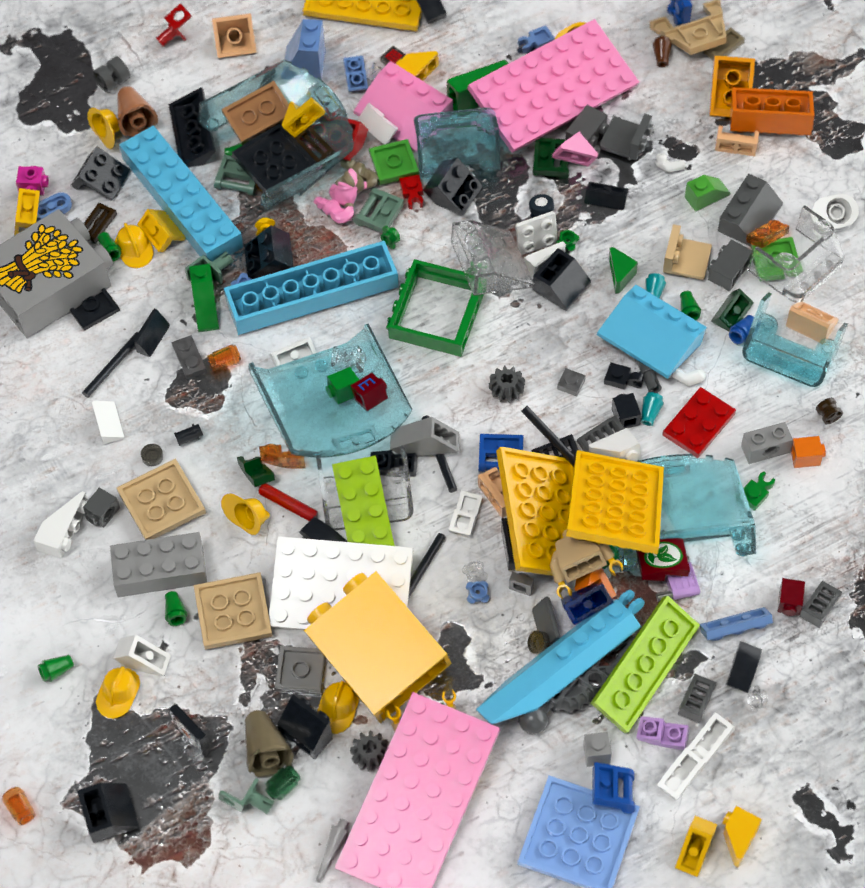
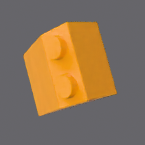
(729, 73)

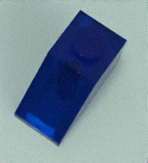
(586, 602)

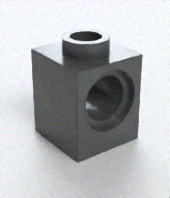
(101, 507)

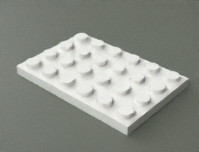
(317, 570)

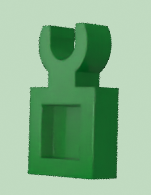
(757, 492)

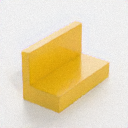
(26, 208)
(160, 229)

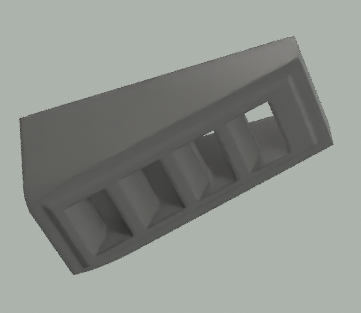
(605, 426)
(812, 616)
(689, 712)

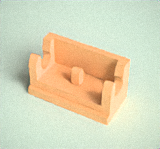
(736, 143)
(491, 486)

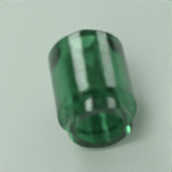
(282, 783)

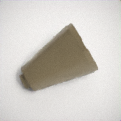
(265, 745)

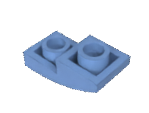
(355, 73)

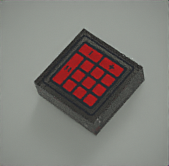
(392, 54)

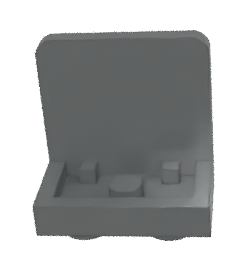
(627, 137)

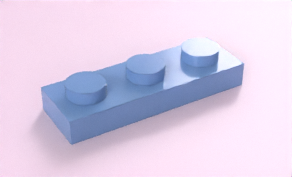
(736, 624)

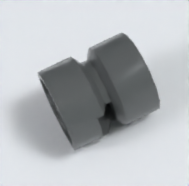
(111, 74)

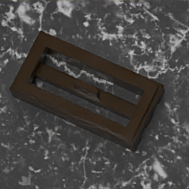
(324, 154)
(101, 222)

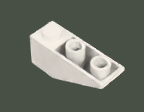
(57, 530)

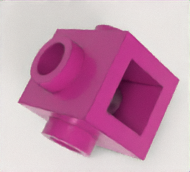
(32, 178)

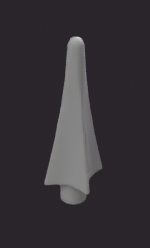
(336, 839)

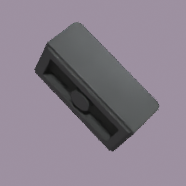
(545, 619)

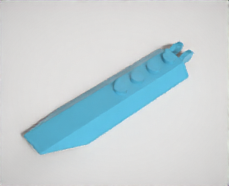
(563, 661)

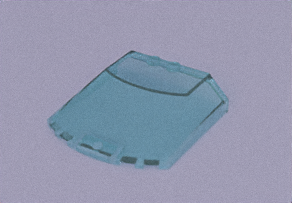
(312, 420)

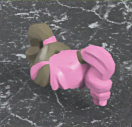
(346, 189)

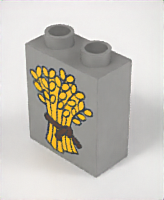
(50, 272)

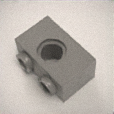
(766, 442)

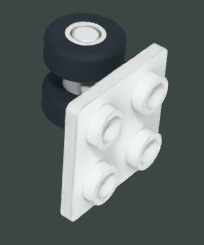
(540, 228)

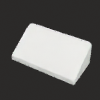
(293, 352)
(108, 421)

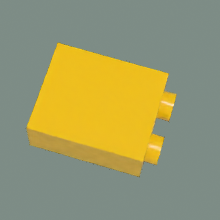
(376, 644)

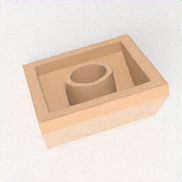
(234, 35)
(810, 321)

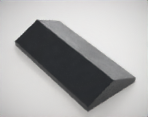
(192, 140)

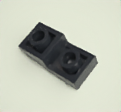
(388, 460)
(319, 530)
(744, 667)

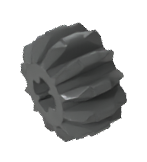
(506, 384)
(361, 749)

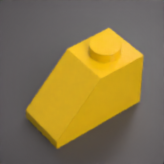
(419, 63)
(739, 832)
(696, 846)

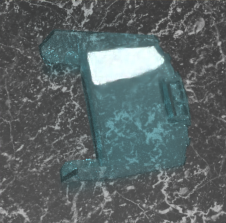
(298, 87)
(700, 503)

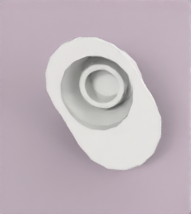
(837, 209)

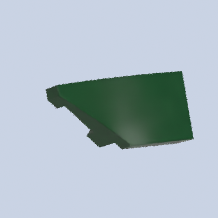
(256, 471)

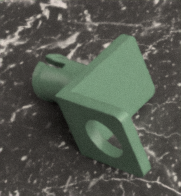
(216, 266)
(252, 797)

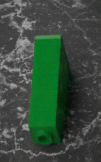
(458, 85)

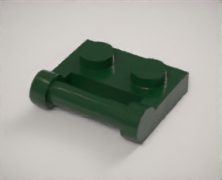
(543, 161)

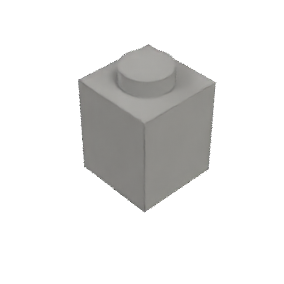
(597, 748)

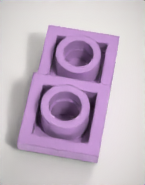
(662, 734)

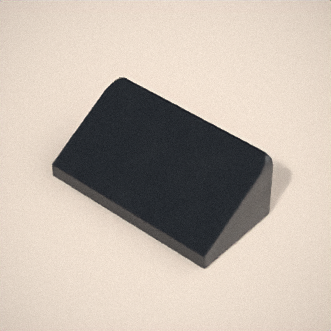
(606, 195)
(151, 333)

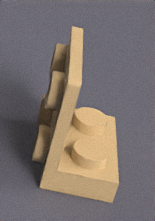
(686, 256)

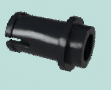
(188, 434)

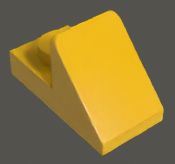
(301, 117)

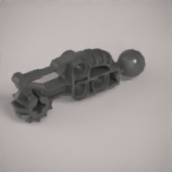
(574, 696)

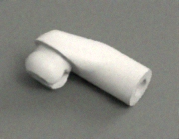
(668, 166)
(691, 378)

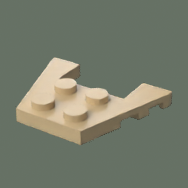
(698, 34)

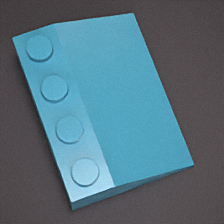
(652, 331)

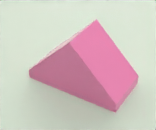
(576, 151)

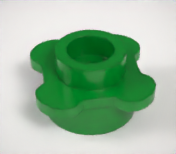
(390, 236)
(571, 237)

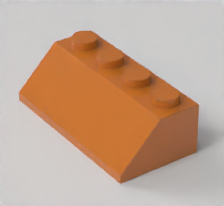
(771, 111)

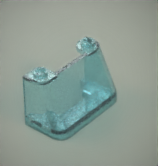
(462, 134)

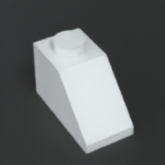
(618, 445)
(141, 655)

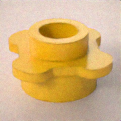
(263, 223)

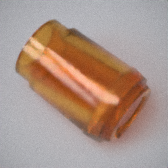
(224, 358)
(18, 805)

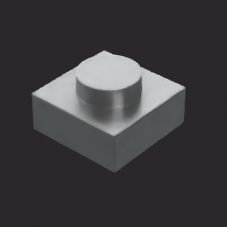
(571, 382)
(521, 583)

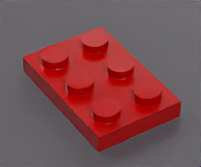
(699, 422)

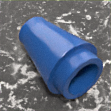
(740, 330)

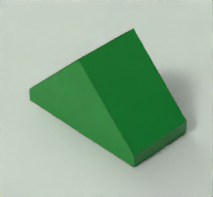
(622, 269)

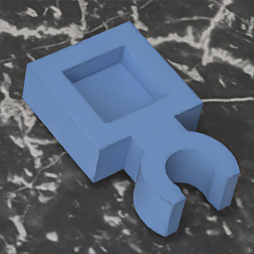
(536, 38)

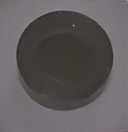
(152, 454)
(538, 642)

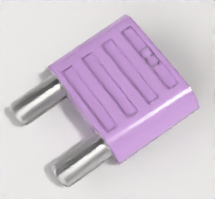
(681, 586)

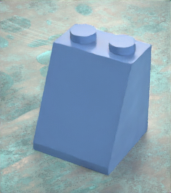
(308, 47)

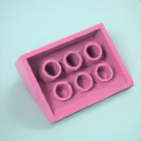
(401, 99)

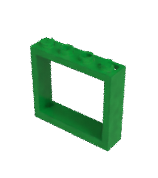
(442, 275)

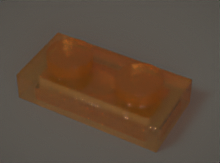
(767, 233)

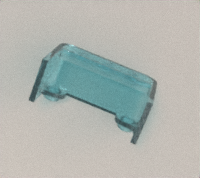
(786, 356)

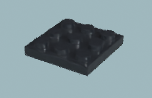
(272, 157)

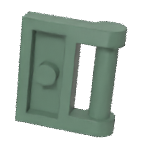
(232, 169)
(383, 214)

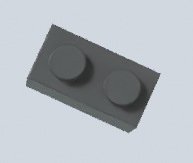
(590, 124)
(729, 265)

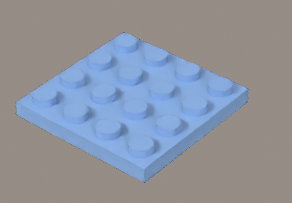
(575, 837)

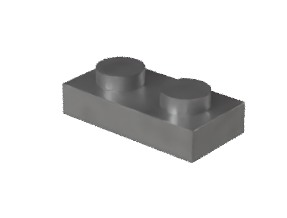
(189, 357)

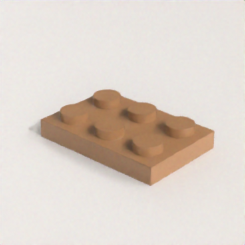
(256, 112)

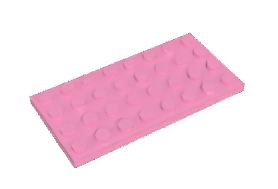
(553, 84)
(418, 796)

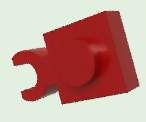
(412, 189)

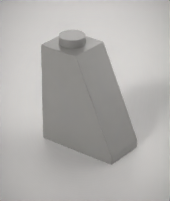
(425, 438)

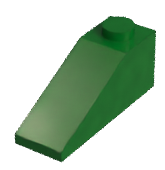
(204, 297)

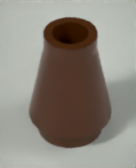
(662, 49)

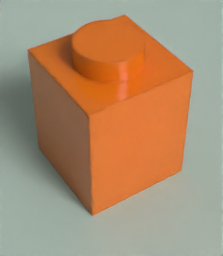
(807, 451)

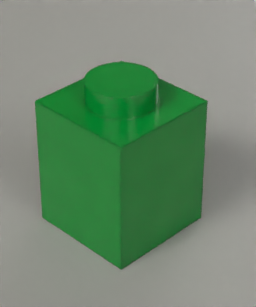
(339, 385)

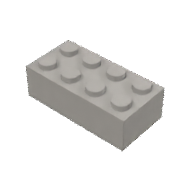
(158, 564)

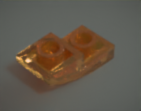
(273, 455)

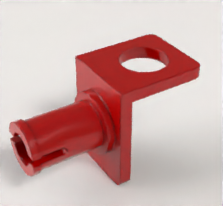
(172, 31)

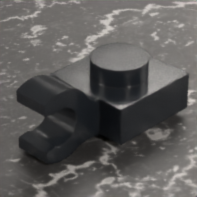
(620, 375)

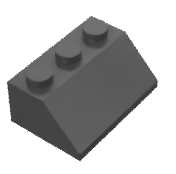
(749, 209)

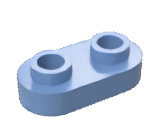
(53, 203)

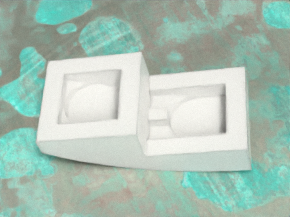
(377, 124)
(466, 513)

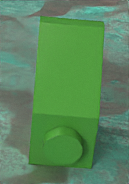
(705, 191)

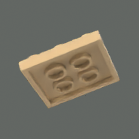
(161, 500)
(232, 611)

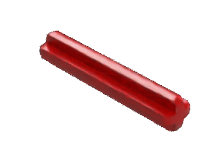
(287, 502)

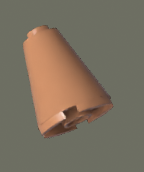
(134, 112)

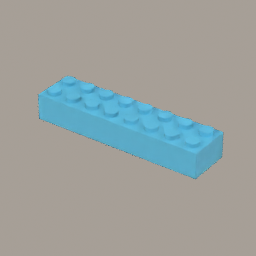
(180, 194)
(311, 287)

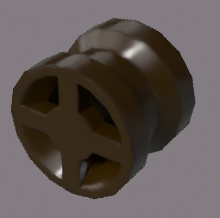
(829, 410)

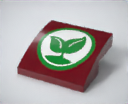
(668, 561)

